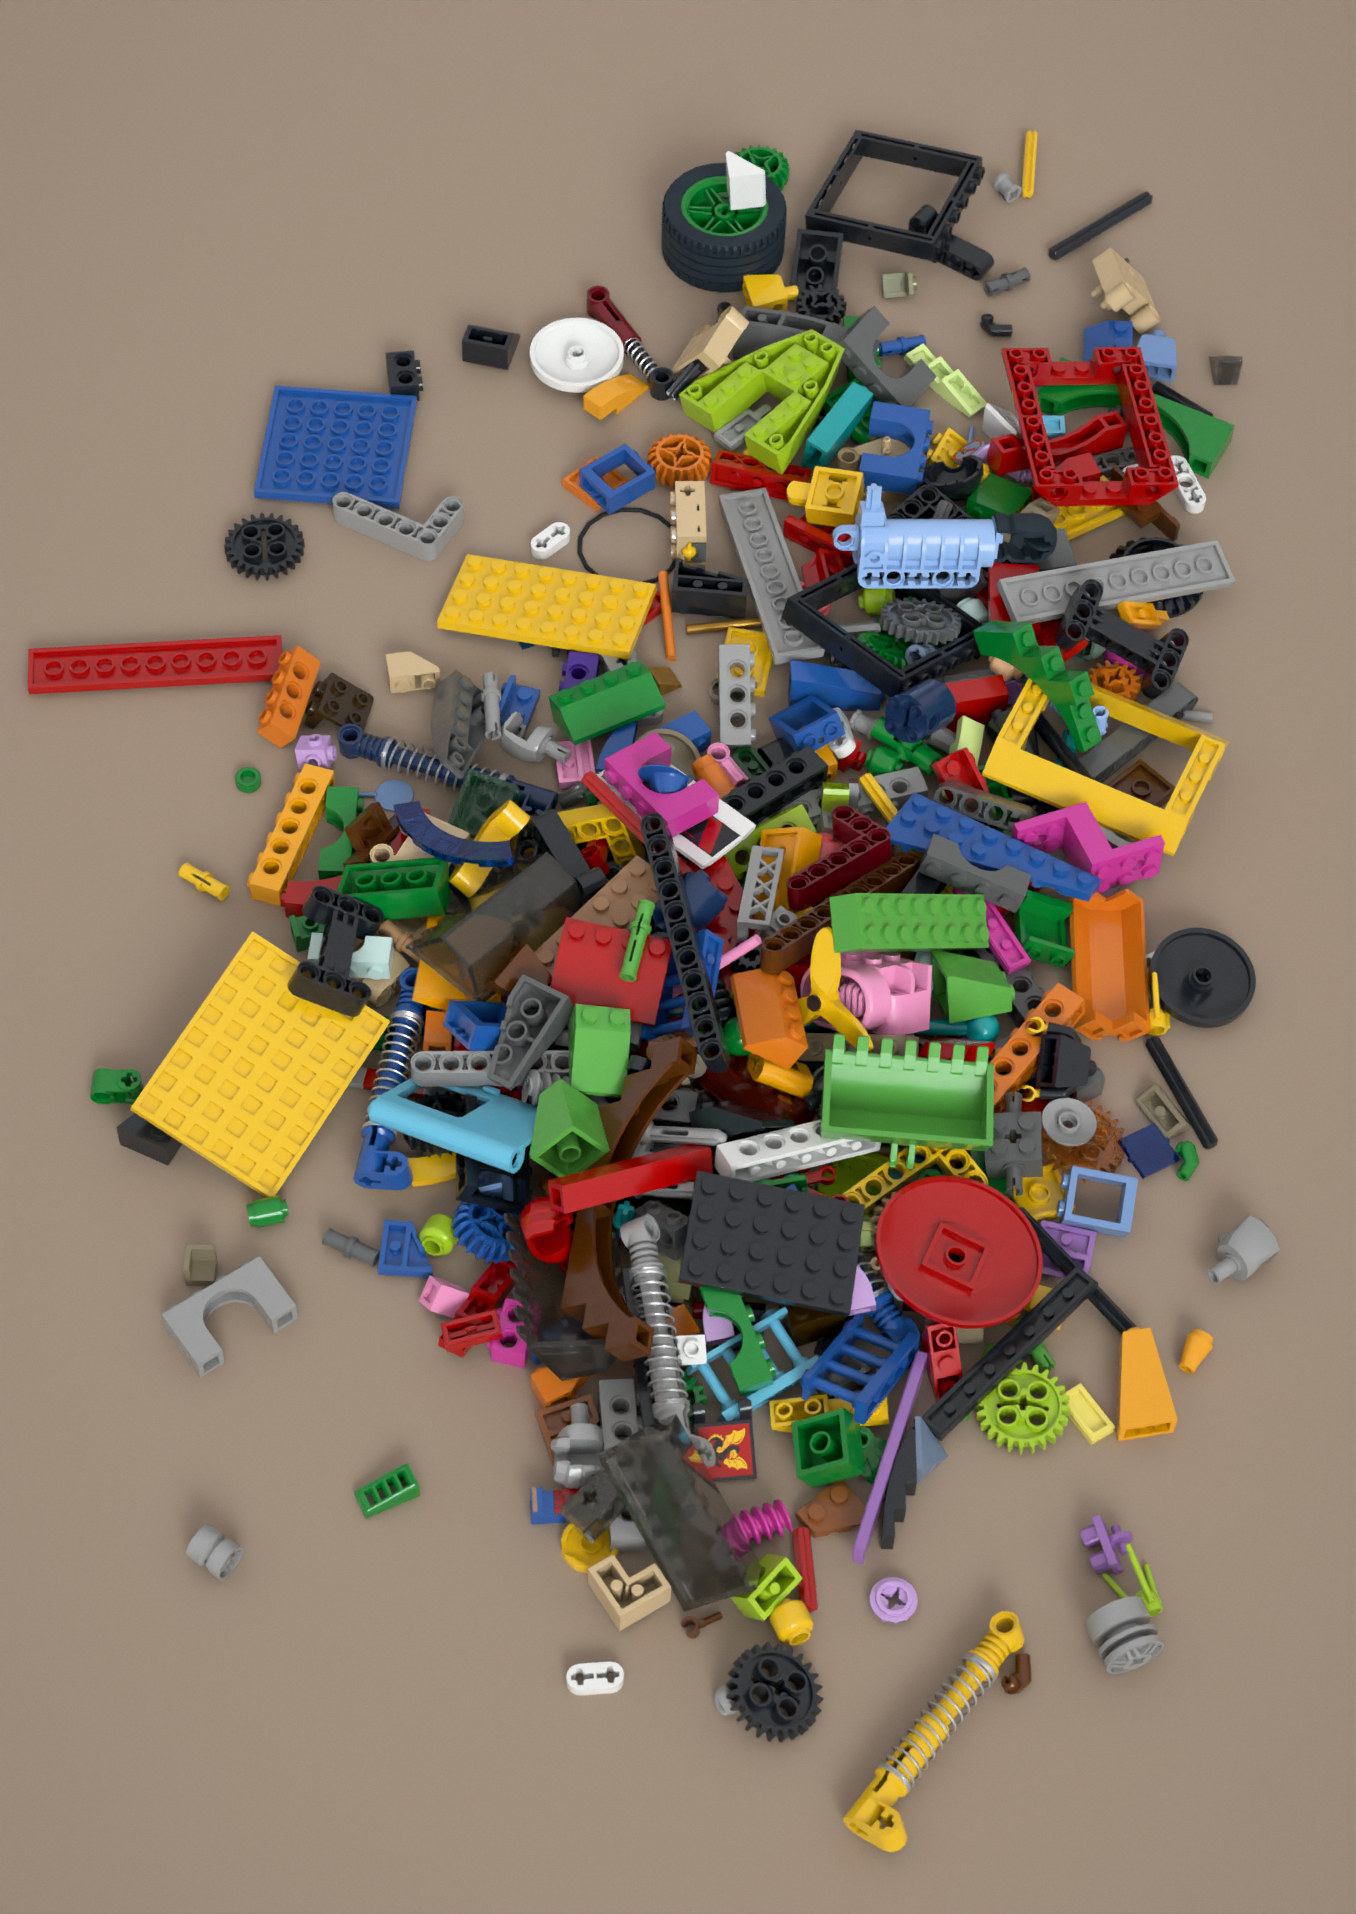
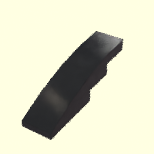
(901, 1483)

